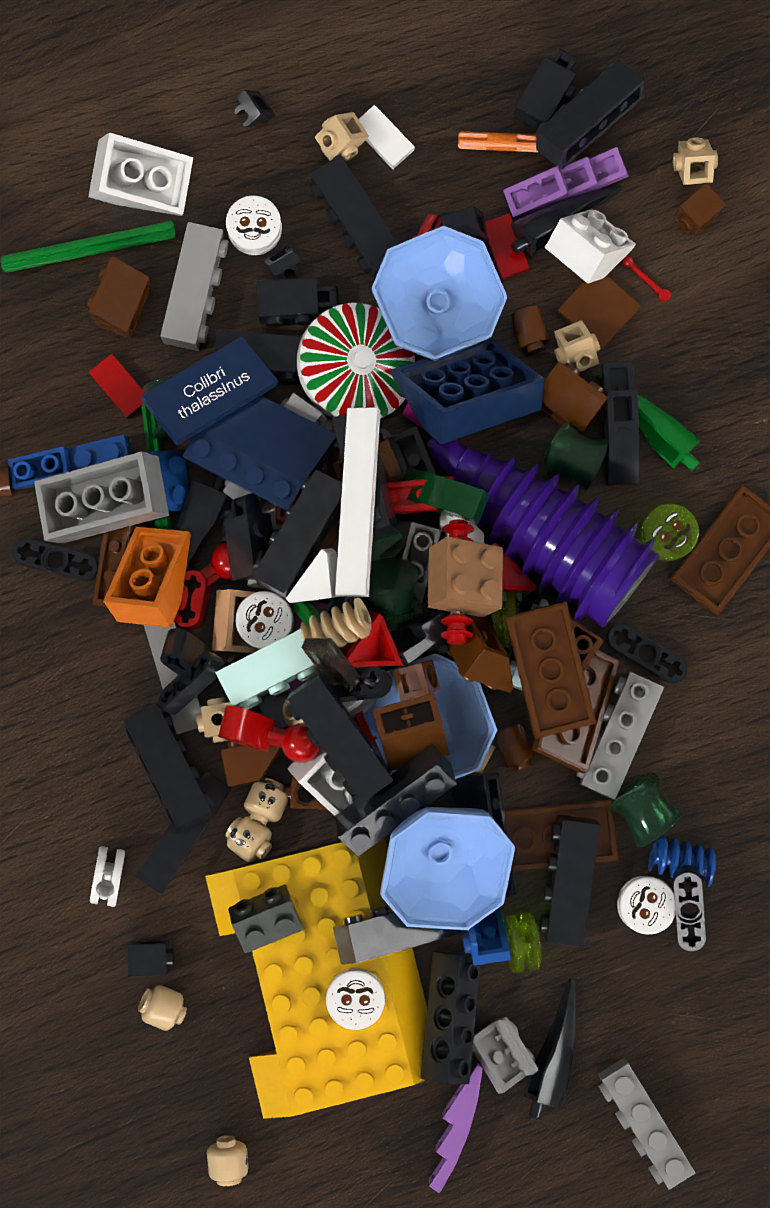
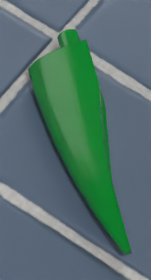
(665, 434)

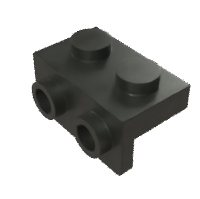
(264, 918)

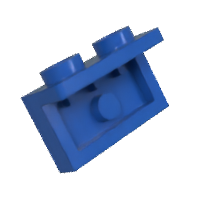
(174, 478)
(487, 940)

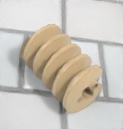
(342, 626)

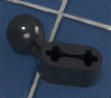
(183, 648)

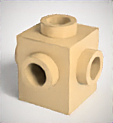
(341, 136)
(695, 161)
(577, 346)
(205, 722)

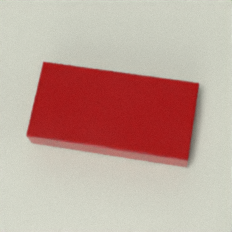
(500, 240)
(118, 385)

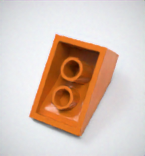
(150, 577)

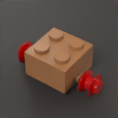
(463, 579)

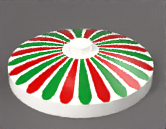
(349, 361)

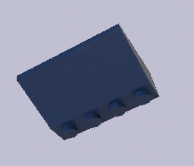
(469, 390)
(263, 450)

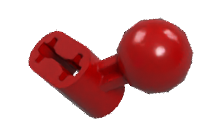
(199, 599)
(259, 732)

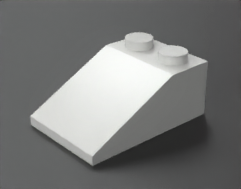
(140, 175)
(323, 783)

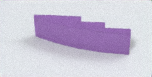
(561, 184)
(459, 1114)

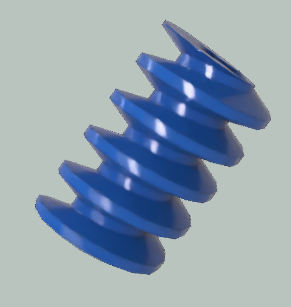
(673, 856)

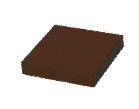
(601, 307)

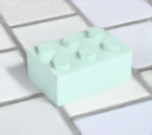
(266, 671)

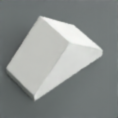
(318, 579)

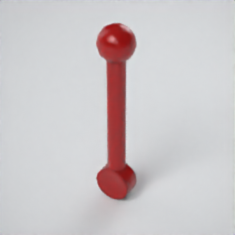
(663, 295)

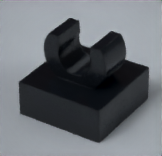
(255, 106)
(281, 261)

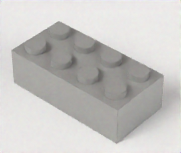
(101, 498)

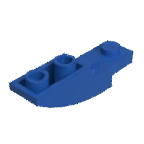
(56, 461)

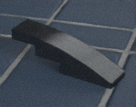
(423, 633)
(172, 848)

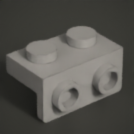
(503, 1054)

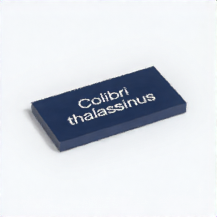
(209, 390)

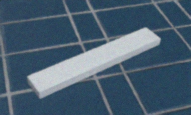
(358, 502)

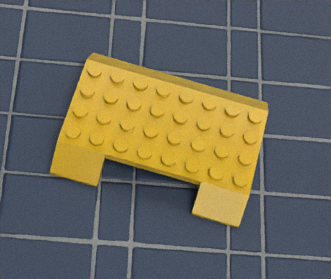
(314, 1056)

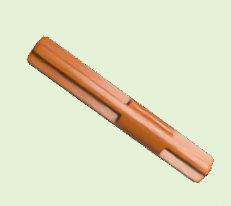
(497, 141)

